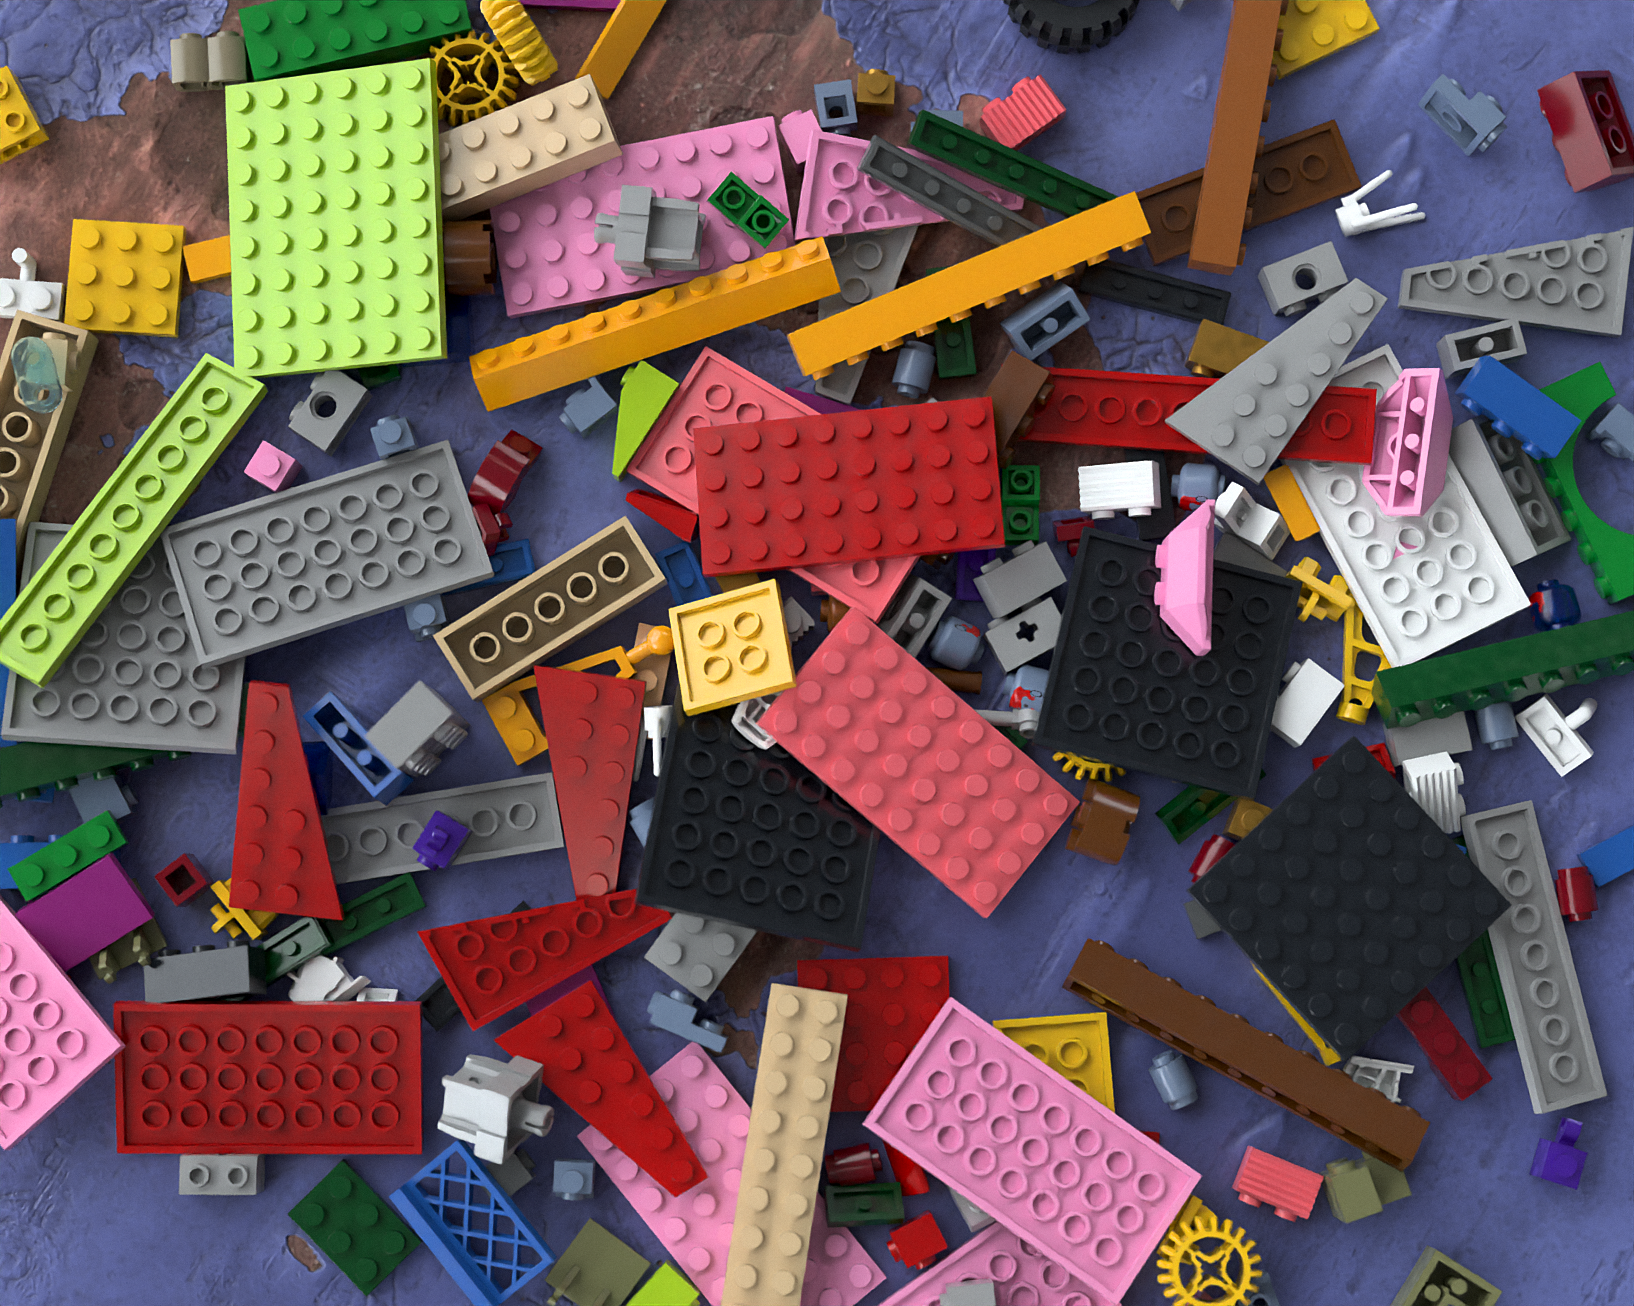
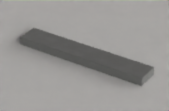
(942, 194)

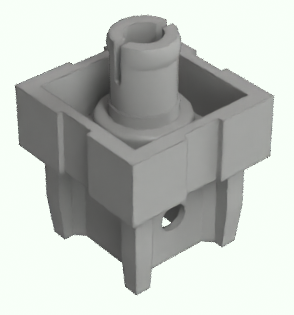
(652, 232)
(495, 1105)

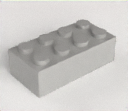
(418, 731)
(698, 952)

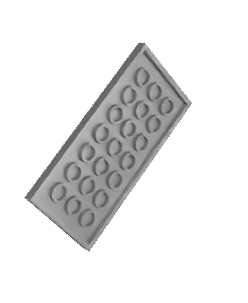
(325, 554)

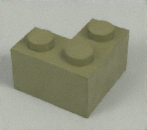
(1361, 1186)
(1441, 1282)

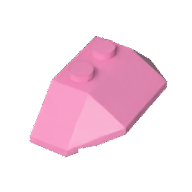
(1410, 443)
(1188, 578)

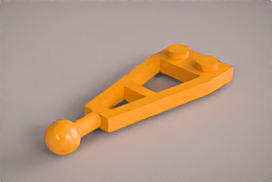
(516, 718)

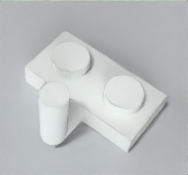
(28, 295)
(1557, 734)

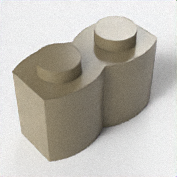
(209, 62)

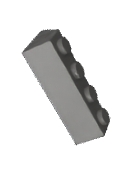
(1507, 490)

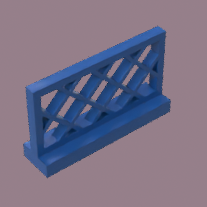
(445, 1239)

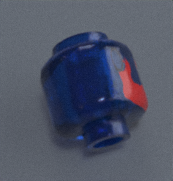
(1554, 606)

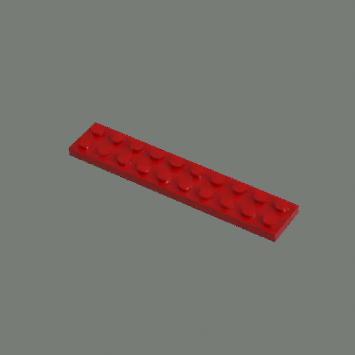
(1132, 410)

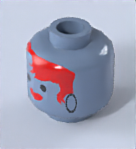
(1197, 485)
(955, 643)
(1026, 687)

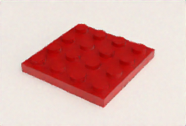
(884, 1018)

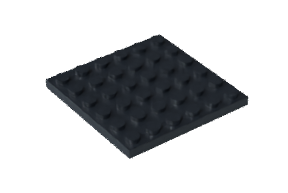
(1139, 696)
(753, 837)
(1348, 898)

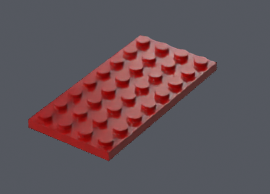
(848, 487)
(269, 1077)

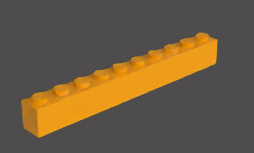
(968, 284)
(654, 324)

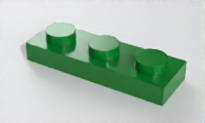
(68, 856)

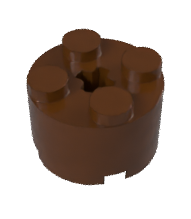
(469, 258)
(1103, 822)

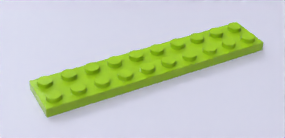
(125, 518)

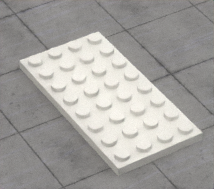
(1430, 593)

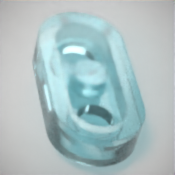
(37, 376)

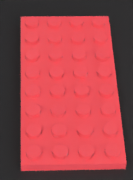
(726, 394)
(918, 762)

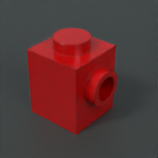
(916, 1241)

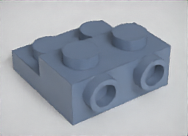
(1467, 122)
(678, 1015)

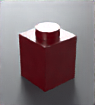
(184, 880)

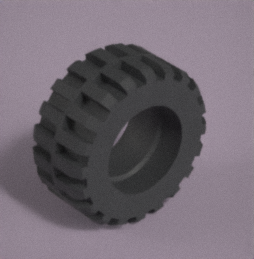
(1069, 25)

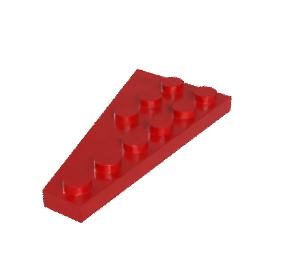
(592, 749)
(279, 830)
(519, 954)
(606, 1084)

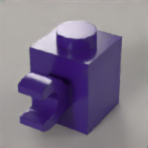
(441, 841)
(1558, 1159)

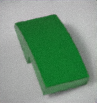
(747, 210)
(1021, 503)

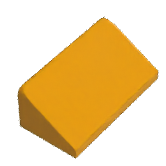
(1291, 503)

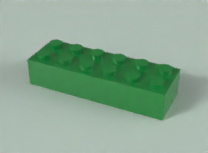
(338, 35)

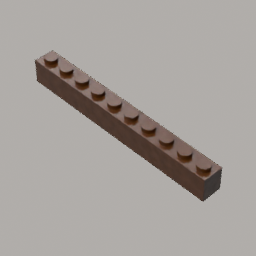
(1246, 1054)

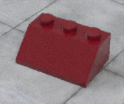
(1589, 129)

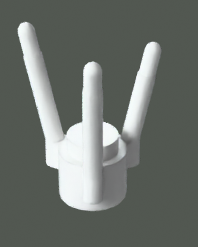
(1357, 219)
(656, 723)

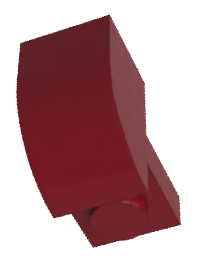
(503, 472)

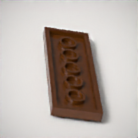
(1292, 178)

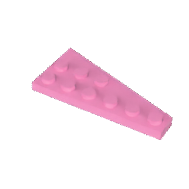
(846, 201)

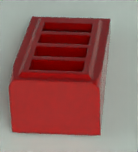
(666, 513)

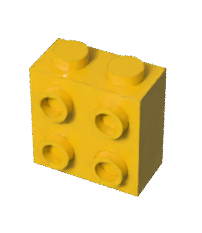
(18, 120)

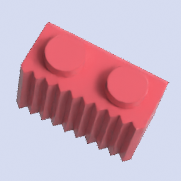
(1023, 114)
(1277, 1183)

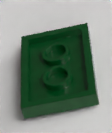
(355, 1227)

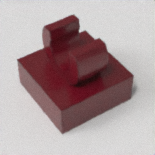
(491, 527)
(1070, 530)

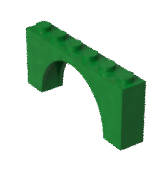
(1601, 546)

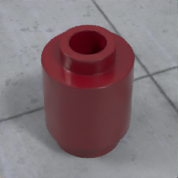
(1208, 855)
(1576, 893)
(853, 1164)

